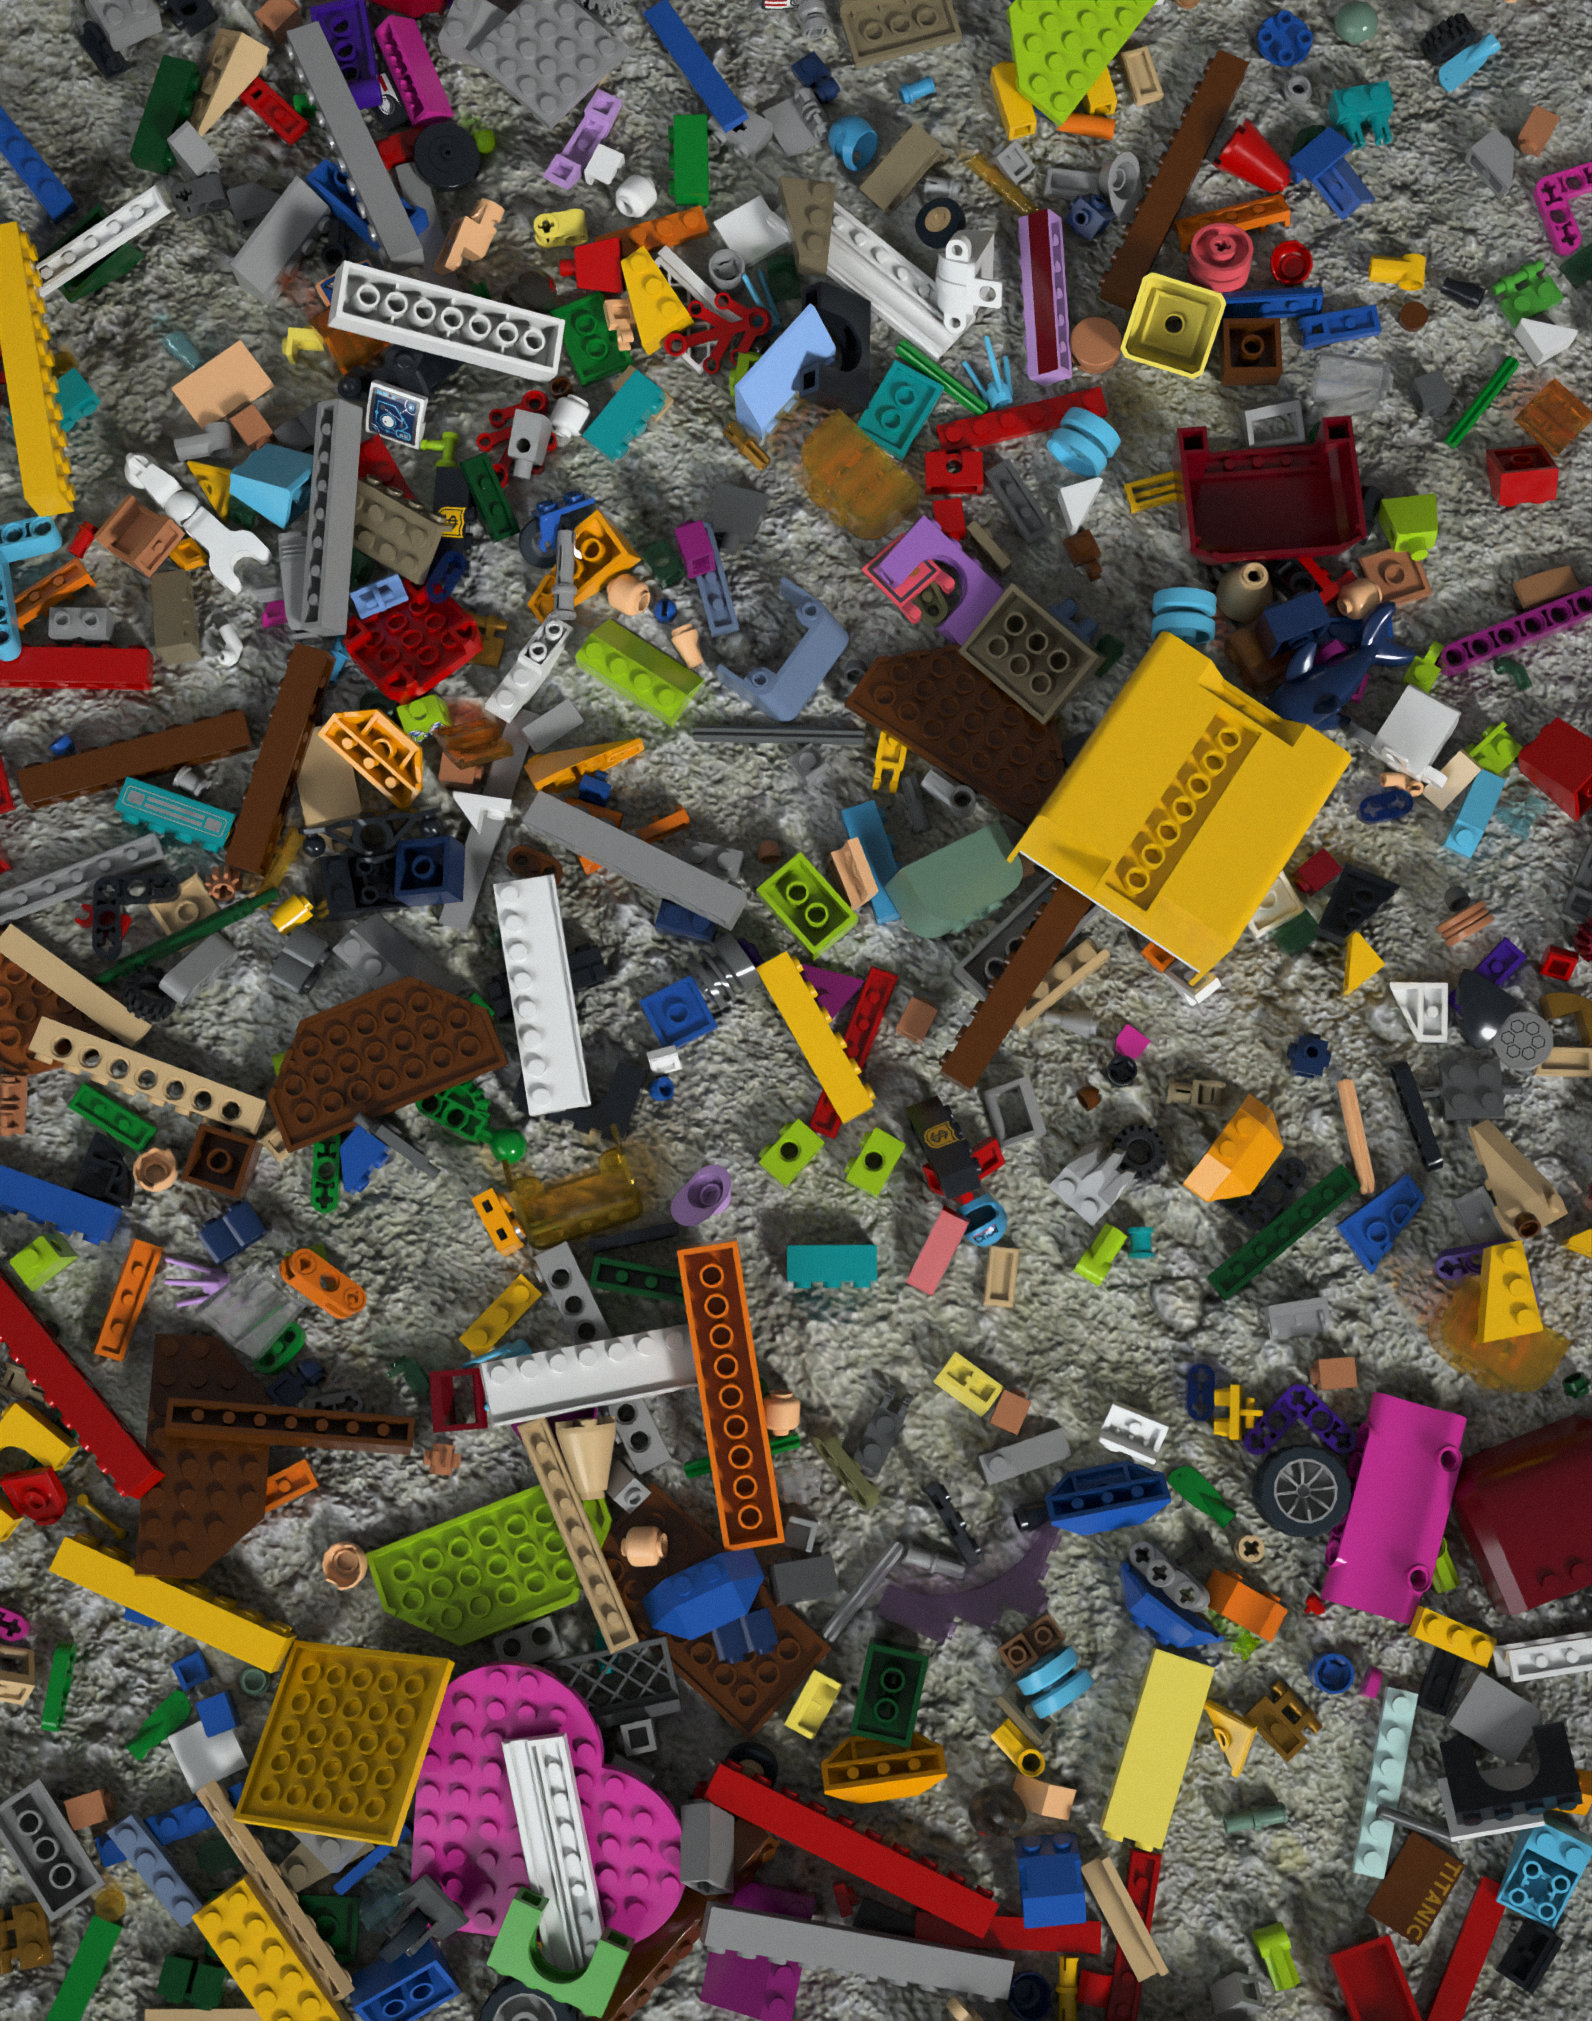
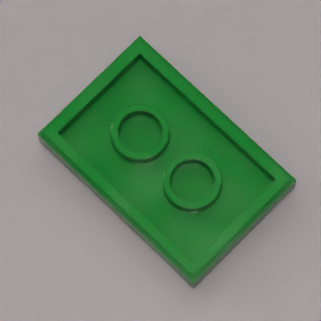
(588, 341)

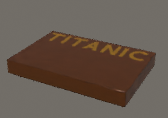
(1414, 1888)

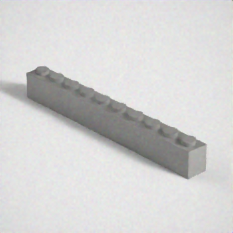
(354, 147)
(856, 1950)

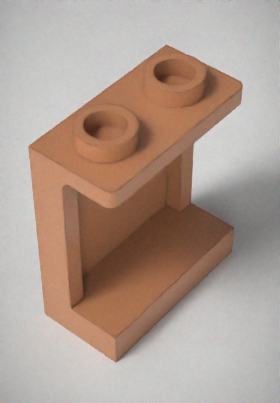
(139, 536)

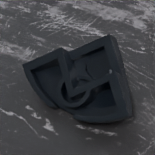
(1482, 1007)
(105, 1173)

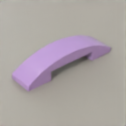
(593, 129)

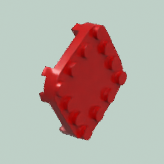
(413, 643)

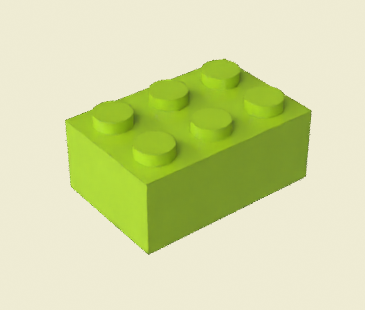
(807, 906)

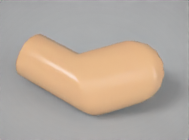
(1401, 782)

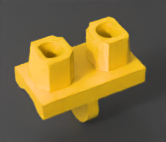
(1233, 1426)

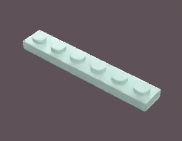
(1384, 1781)

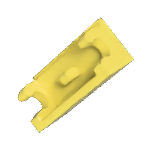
(968, 1384)
(813, 1704)

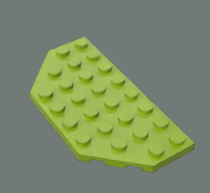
(1067, 46)
(483, 1568)

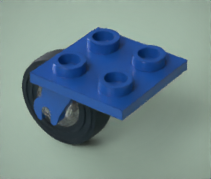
(539, 535)

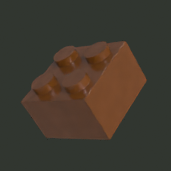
(1250, 351)
(222, 1161)

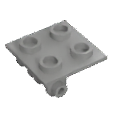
(798, 122)

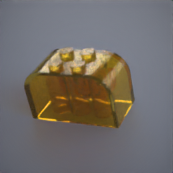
(855, 479)
(1505, 1364)

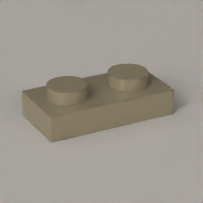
(982, 541)
(1018, 1708)

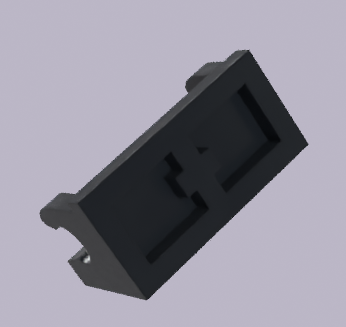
(1529, 1955)

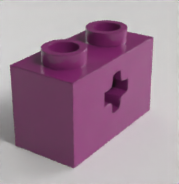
(694, 548)

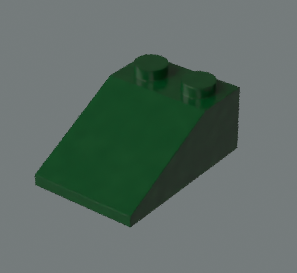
(103, 271)
(890, 1692)

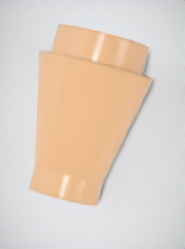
(688, 645)

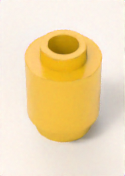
(292, 913)

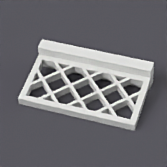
(697, 289)

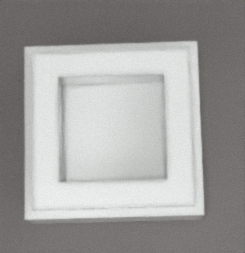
(664, 1060)

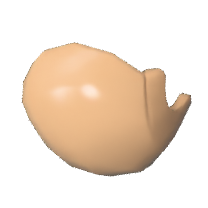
(156, 1169)
(344, 1564)

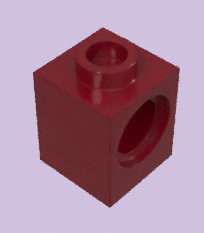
(1316, 873)

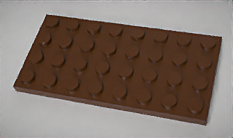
(742, 1691)

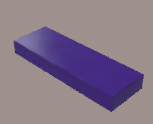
(1495, 966)

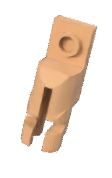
(469, 236)

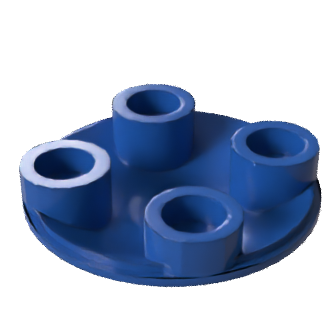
(1284, 39)

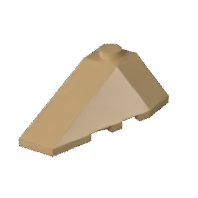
(233, 64)
(1513, 1180)

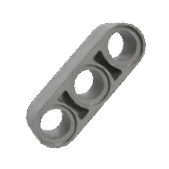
(199, 969)

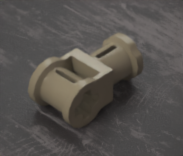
(1196, 1094)
(19, 1386)

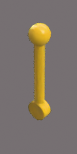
(84, 1500)

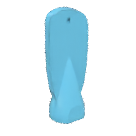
(1467, 62)

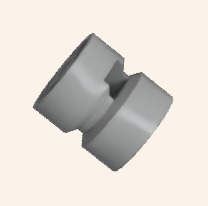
(726, 273)

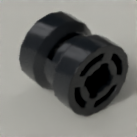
(1123, 1066)

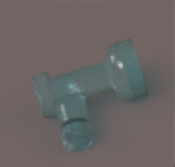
(1521, 826)

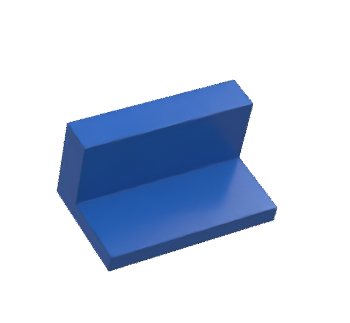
(1318, 156)
(1343, 189)

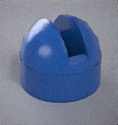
(671, 611)
(62, 744)
(664, 1083)

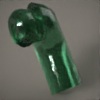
(1305, 136)
(1514, 668)

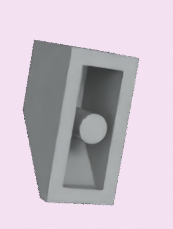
(193, 152)
(1493, 161)

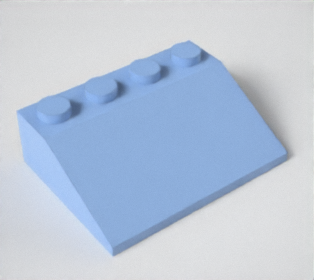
(773, 382)

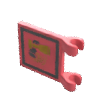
(914, 584)

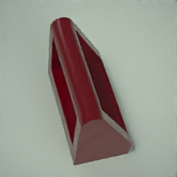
(444, 1405)

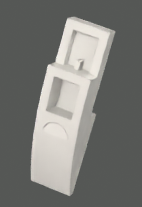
(530, 670)

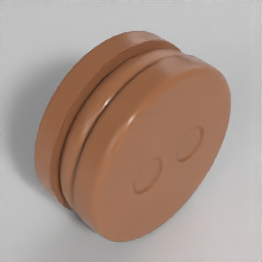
(1095, 345)
(1465, 923)

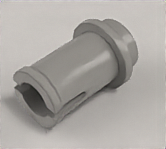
(942, 186)

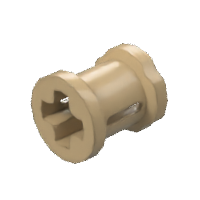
(1258, 1548)

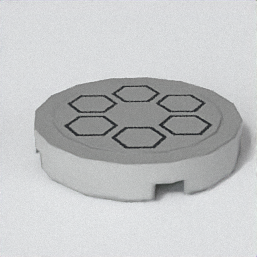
(1523, 1041)

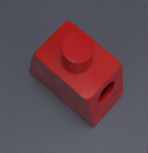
(597, 266)

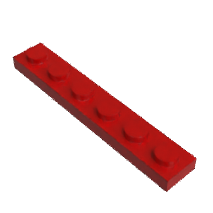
(1017, 421)

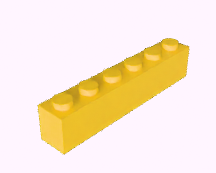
(815, 1036)

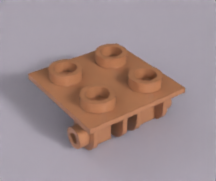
(13, 1104)

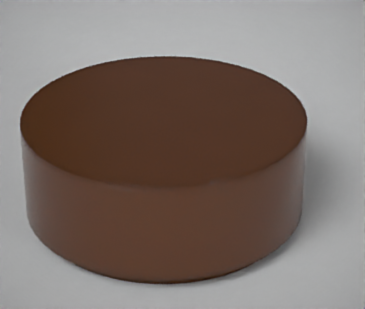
(1413, 316)

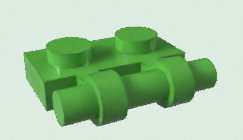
(1530, 301)

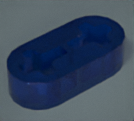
(440, 573)
(1383, 800)
(1207, 1392)

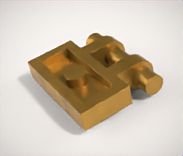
(492, 647)
(1276, 1727)
(32, 1937)

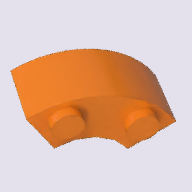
(1245, 1606)

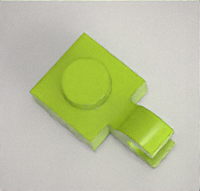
(1423, 672)

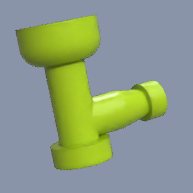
(446, 445)

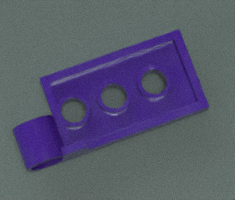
(362, 60)

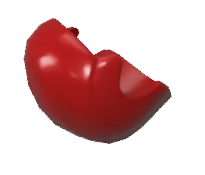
(1291, 263)

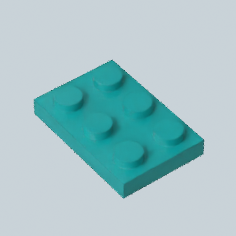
(899, 409)

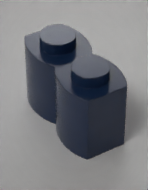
(232, 1232)
(746, 1634)

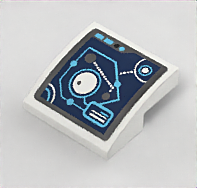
(396, 414)

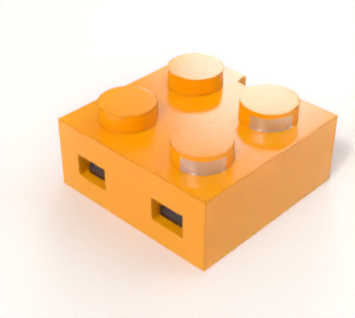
(494, 1212)

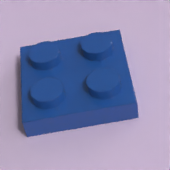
(678, 1013)

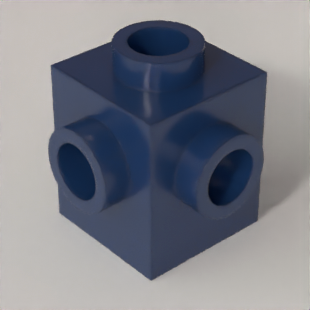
(1089, 216)
(1301, 1063)

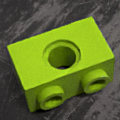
(784, 1169)
(873, 1180)

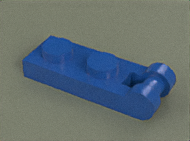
(1339, 326)

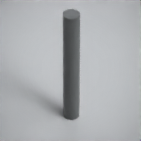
(1415, 1824)

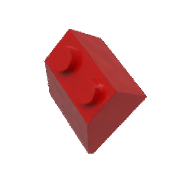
(1522, 475)

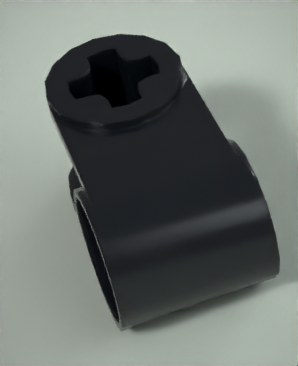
(1288, 574)

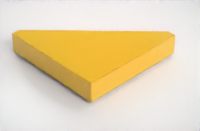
(215, 484)
(1232, 1733)

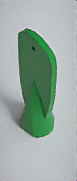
(1201, 1494)
(160, 1724)

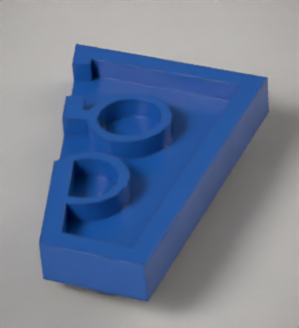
(1379, 1221)

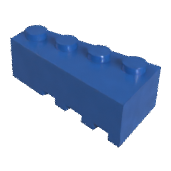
(332, 188)

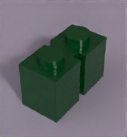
(178, 1977)

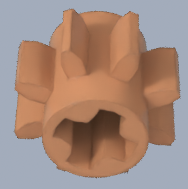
(223, 883)
(442, 1459)

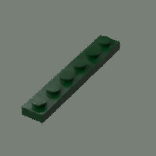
(1282, 1232)

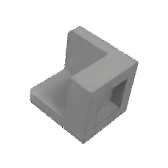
(800, 1533)
(1236, 1996)

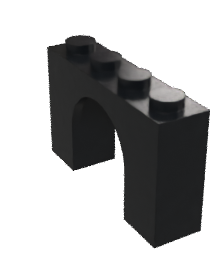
(850, 322)
(616, 1107)
(1552, 1788)

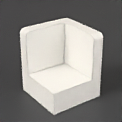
(604, 165)

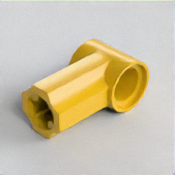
(1405, 271)
(1016, 1746)

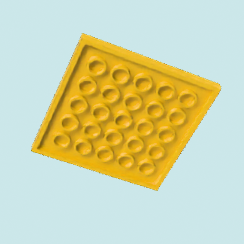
(344, 1742)

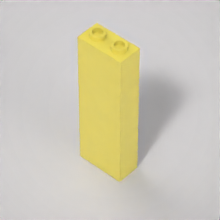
(1156, 1749)

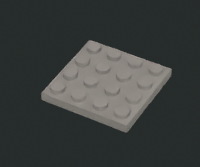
(548, 56)

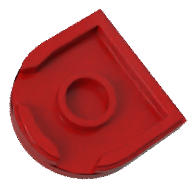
(36, 1494)

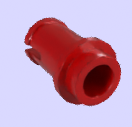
(82, 540)

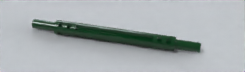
(186, 936)

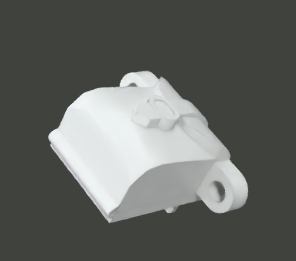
(966, 277)
(1413, 736)

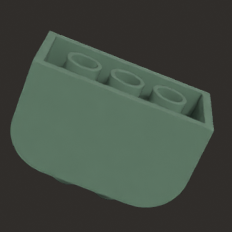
(956, 883)

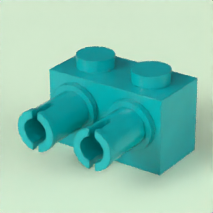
(1362, 107)

